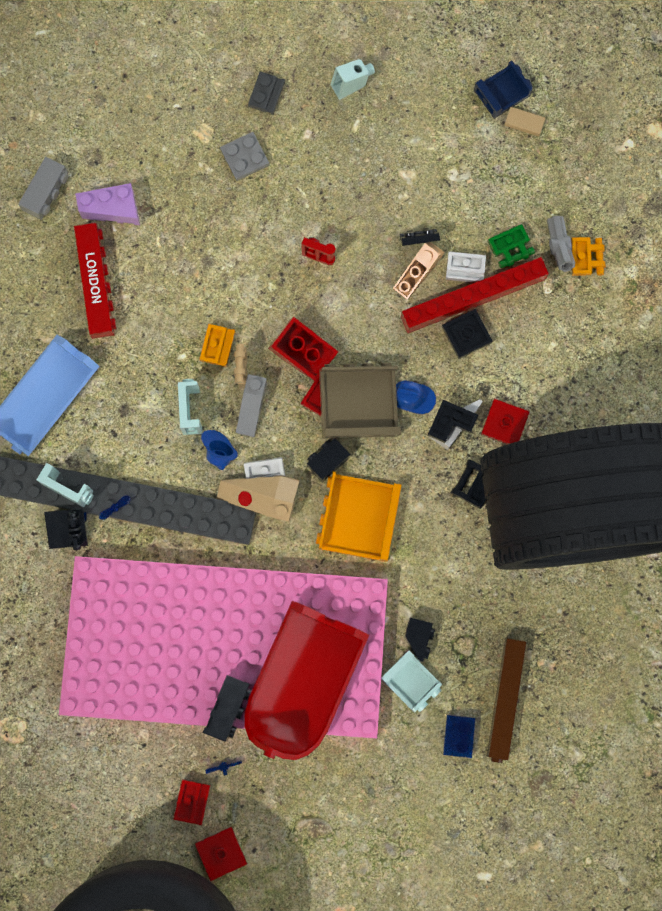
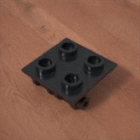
(66, 529)

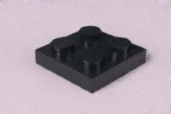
(467, 333)

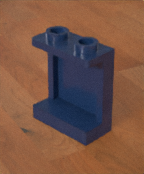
(503, 89)

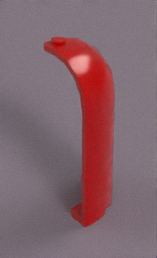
(302, 683)

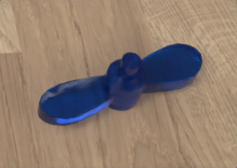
(125, 500)
(223, 767)

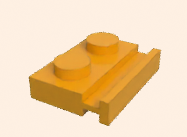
(217, 345)

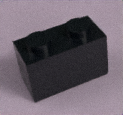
(328, 459)

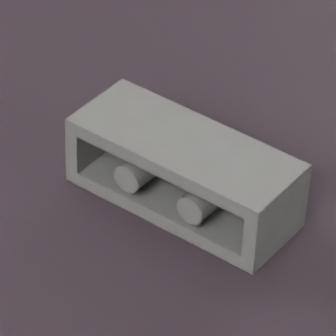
(43, 188)

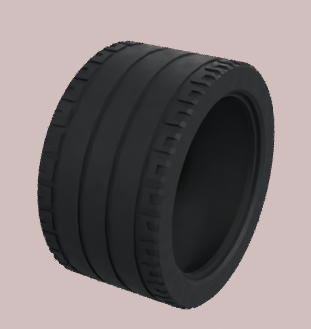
(575, 497)

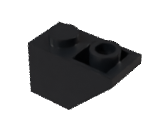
(417, 637)

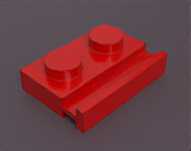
(191, 802)

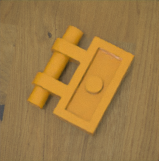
(582, 255)

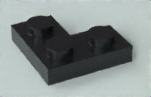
(449, 416)

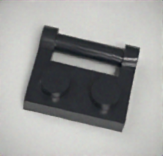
(476, 492)

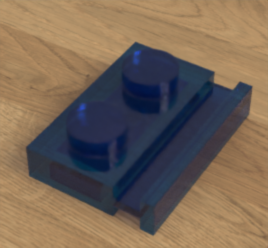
(459, 736)

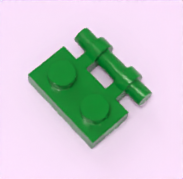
(510, 240)

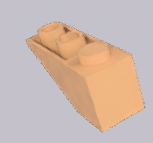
(418, 269)

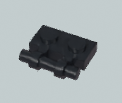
(412, 237)

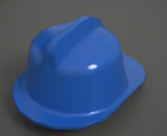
(415, 397)
(219, 448)

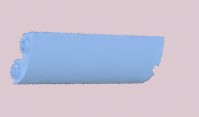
(44, 394)

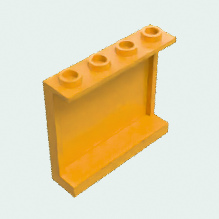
(358, 517)

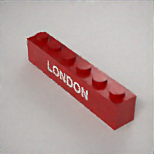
(94, 280)

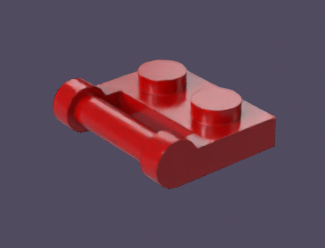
(315, 250)

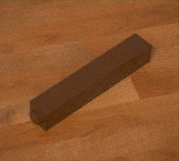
(506, 700)

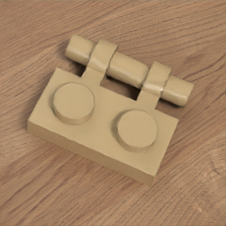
(241, 365)

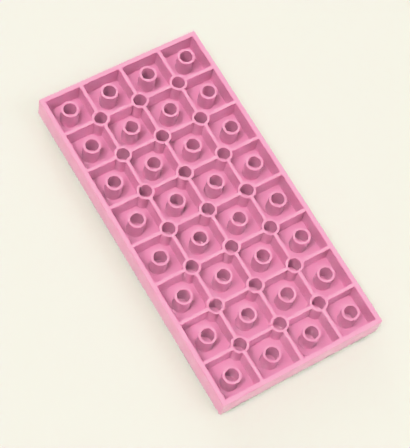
(166, 635)

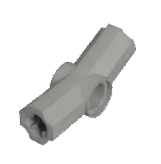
(560, 243)

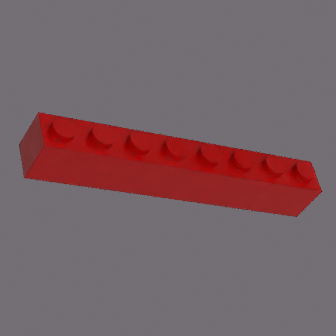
(474, 295)

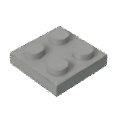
(244, 156)

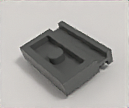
(266, 93)

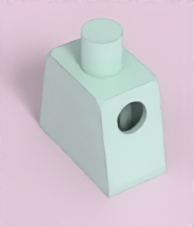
(350, 77)

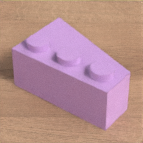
(109, 204)

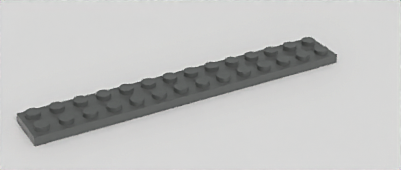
(147, 506)

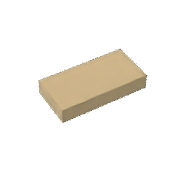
(524, 121)

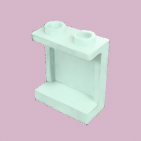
(188, 426)
(48, 479)
(412, 682)

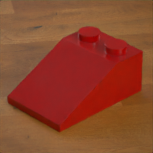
(302, 349)

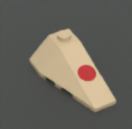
(263, 495)

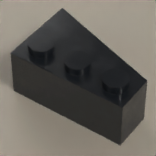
(227, 709)

